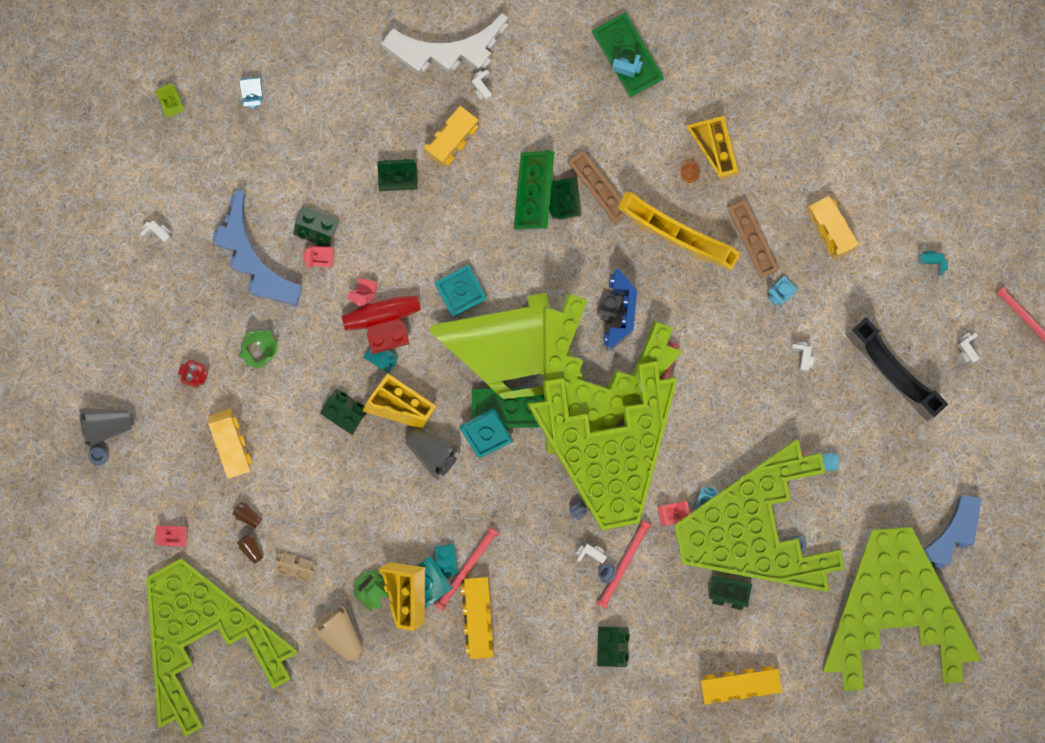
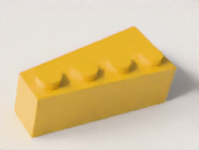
(478, 618)
(740, 685)

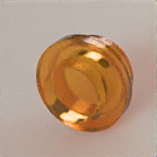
(690, 173)

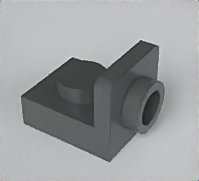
(609, 307)

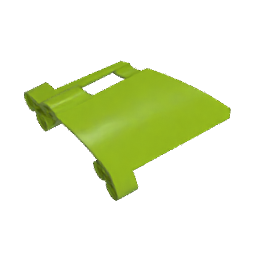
(501, 345)

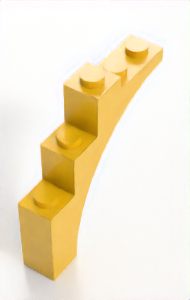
(677, 234)

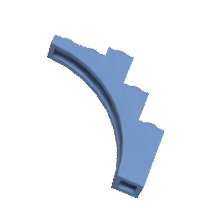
(234, 238)
(960, 530)

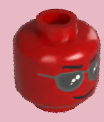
(193, 373)

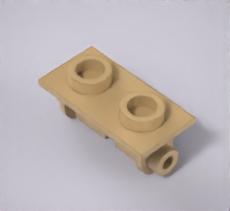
(286, 565)

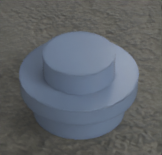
(98, 455)
(578, 511)
(607, 573)

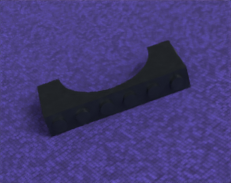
(923, 399)

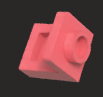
(319, 256)
(364, 293)
(672, 513)
(171, 535)

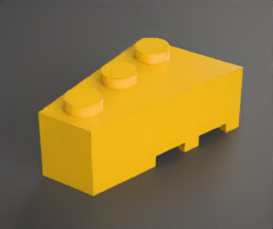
(452, 137)
(716, 144)
(832, 227)
(399, 403)
(229, 443)
(406, 593)

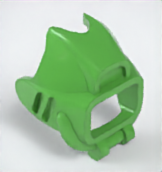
(265, 342)
(373, 592)

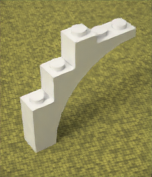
(447, 55)

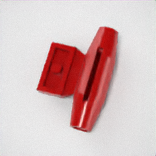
(383, 322)

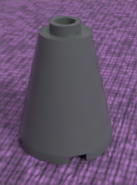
(103, 424)
(433, 452)

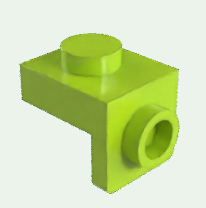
(169, 100)

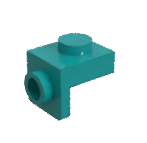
(930, 257)
(384, 360)
(446, 559)

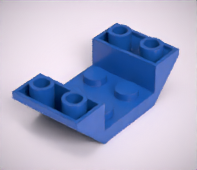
(622, 285)

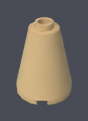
(339, 634)

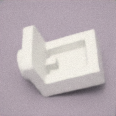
(481, 90)
(162, 232)
(967, 352)
(806, 359)
(596, 553)

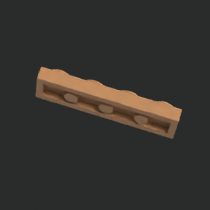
(597, 185)
(753, 239)

